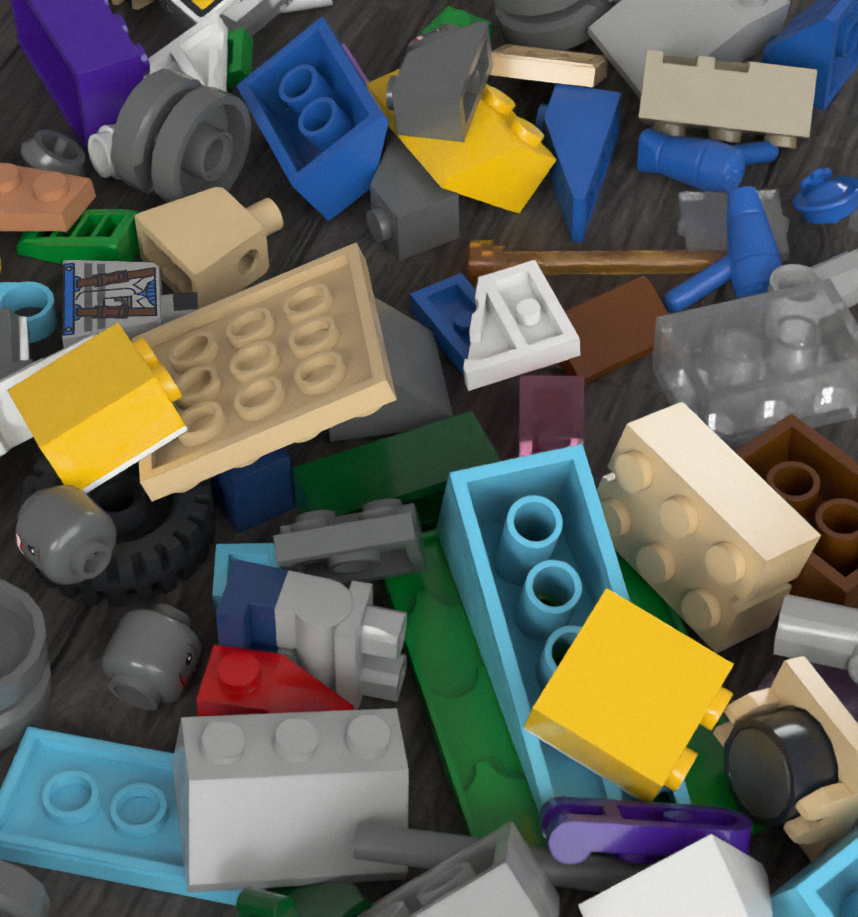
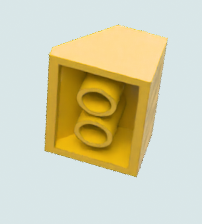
(496, 162)

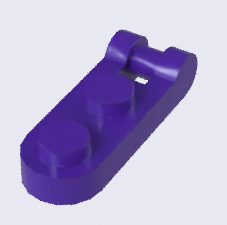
(635, 829)

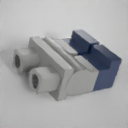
(318, 627)

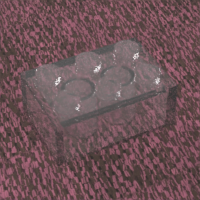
(761, 359)

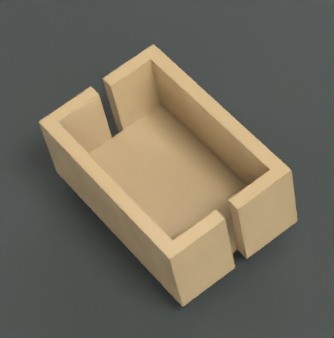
(702, 526)

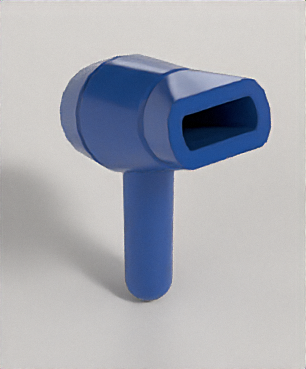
(700, 161)
(749, 256)

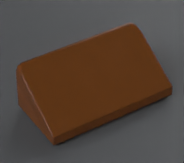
(614, 329)

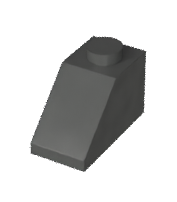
(442, 85)
(409, 205)

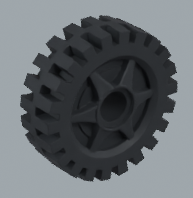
(151, 537)

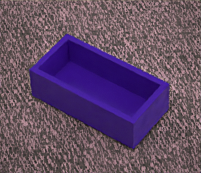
(81, 59)

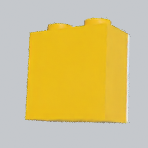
(100, 408)
(631, 698)

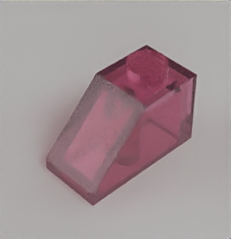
(550, 413)

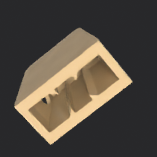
(208, 242)

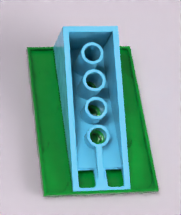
(503, 599)

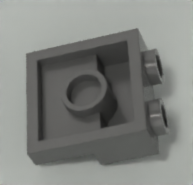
(356, 546)

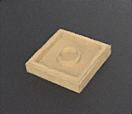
(549, 65)

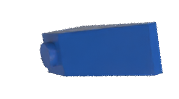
(582, 135)

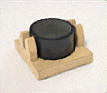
(794, 762)

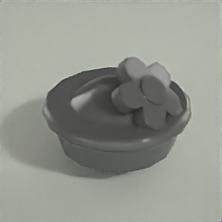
(54, 153)

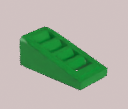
(93, 236)

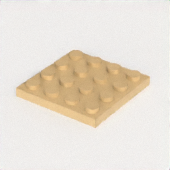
(269, 369)

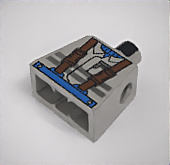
(117, 291)

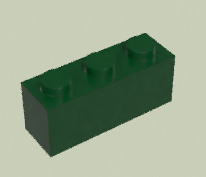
(399, 467)

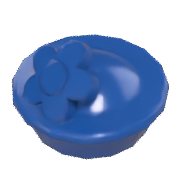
(826, 199)

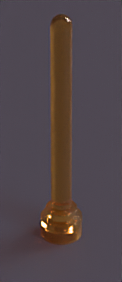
(486, 259)

